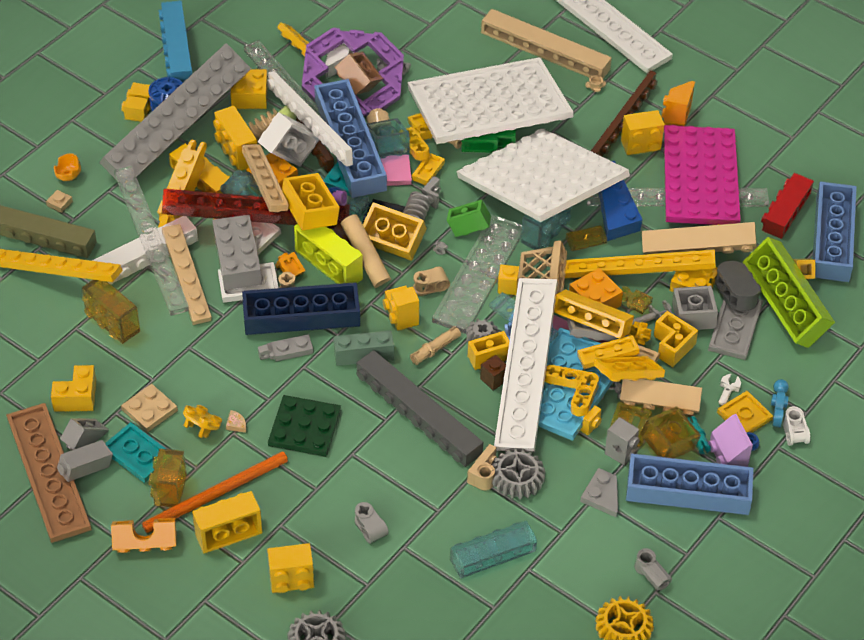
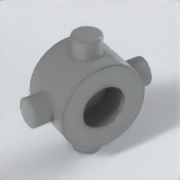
(440, 248)

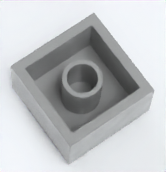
(696, 306)

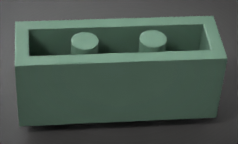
(353, 347)

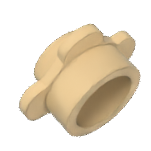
(595, 83)

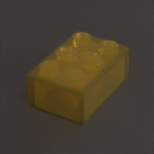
(111, 310)

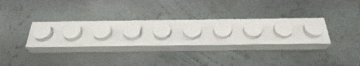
(310, 118)

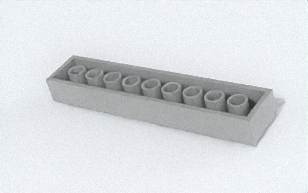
(177, 112)

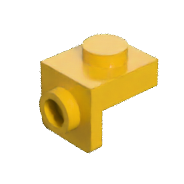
(591, 420)

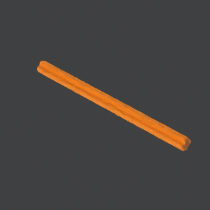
(218, 490)

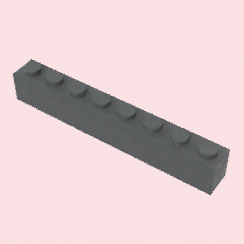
(419, 408)

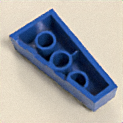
(619, 211)

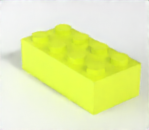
(329, 254)

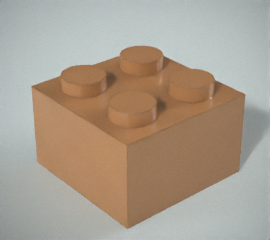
(359, 71)

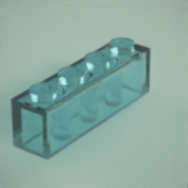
(493, 549)

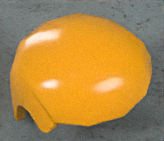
(68, 167)

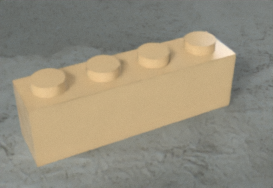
(661, 395)

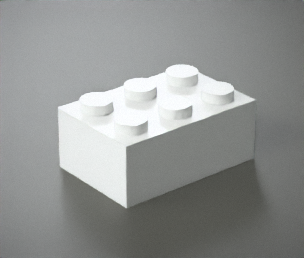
(288, 139)

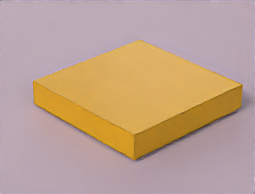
(749, 411)

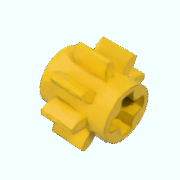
(640, 332)

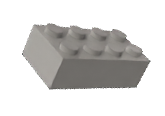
(237, 252)

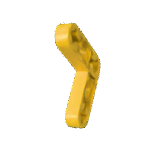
(418, 147)
(582, 378)

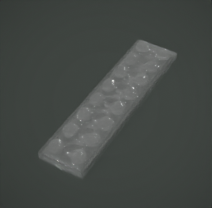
(478, 274)

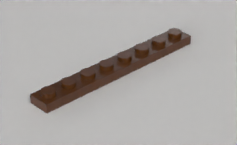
(632, 105)

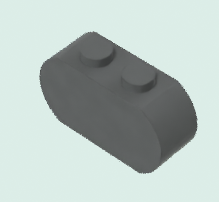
(737, 285)

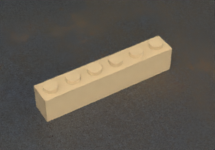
(721, 238)

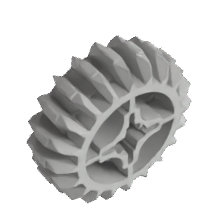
(528, 467)
(316, 627)

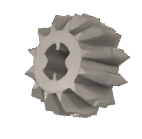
(480, 329)

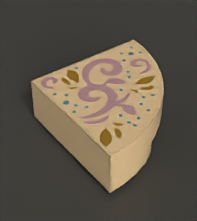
(236, 422)

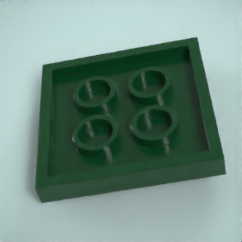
(304, 425)

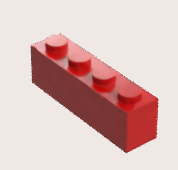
(787, 205)

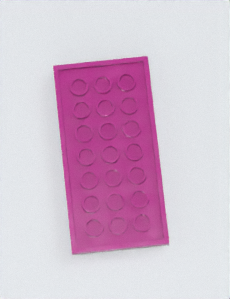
(700, 175)

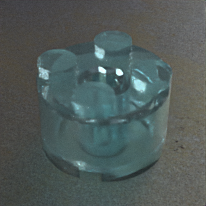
(241, 184)

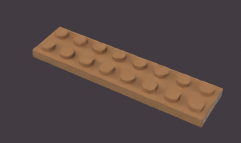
(40, 454)

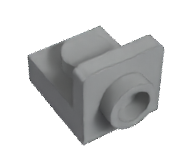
(432, 191)

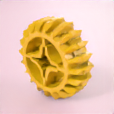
(627, 616)

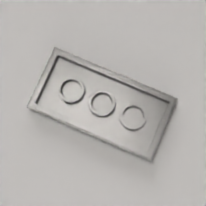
(734, 331)

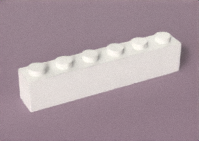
(133, 256)

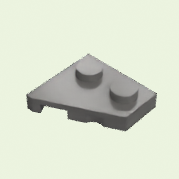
(602, 492)

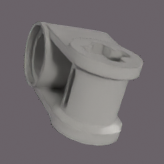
(369, 522)

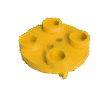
(199, 416)

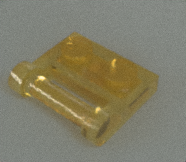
(628, 413)

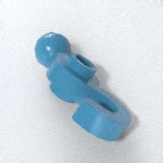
(779, 401)

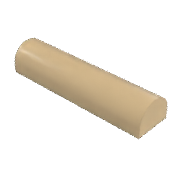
(371, 260)

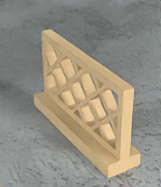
(556, 262)

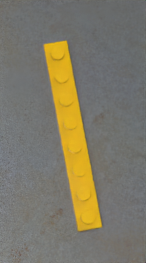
(642, 263)
(59, 265)

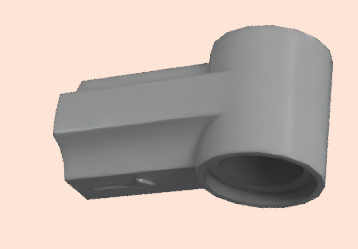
(652, 570)

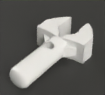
(728, 388)

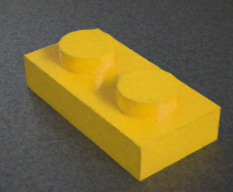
(428, 169)

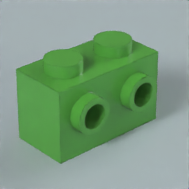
(469, 218)

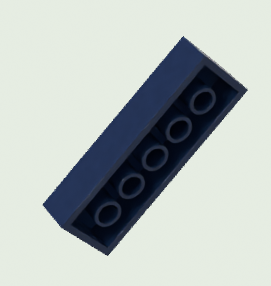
(301, 308)

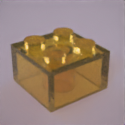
(670, 434)
(168, 477)

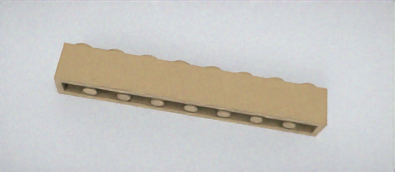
(545, 44)

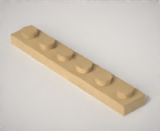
(265, 178)
(186, 274)

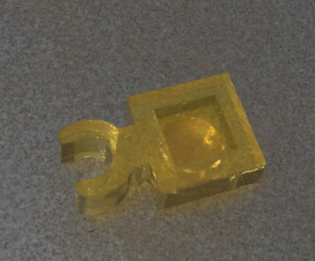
(637, 301)

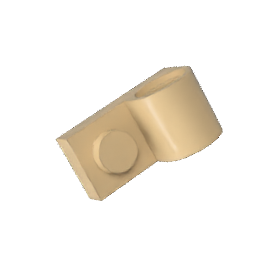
(481, 468)

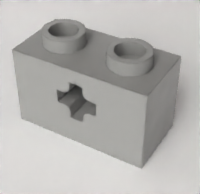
(621, 441)

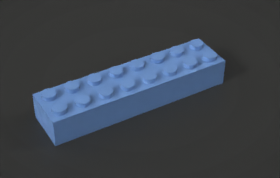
(343, 114)

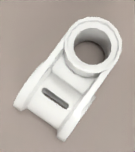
(796, 429)

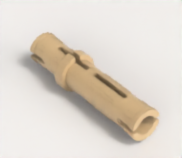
(429, 349)

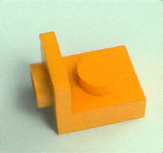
(290, 263)

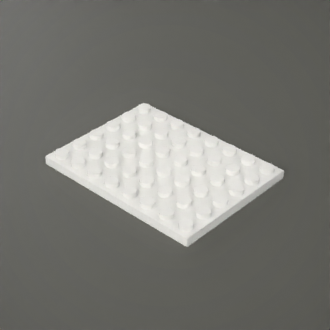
(489, 100)
(542, 174)

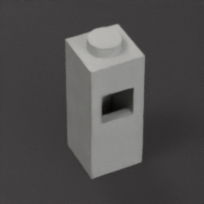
(84, 460)

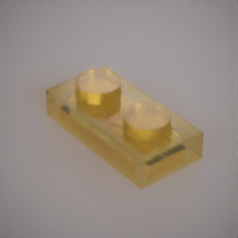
(586, 238)

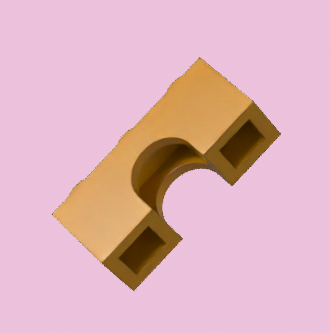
(126, 538)

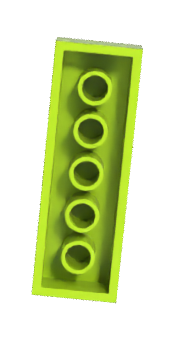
(788, 292)

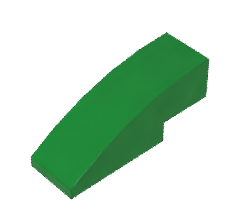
(489, 142)

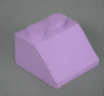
(731, 443)

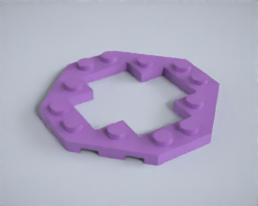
(355, 41)

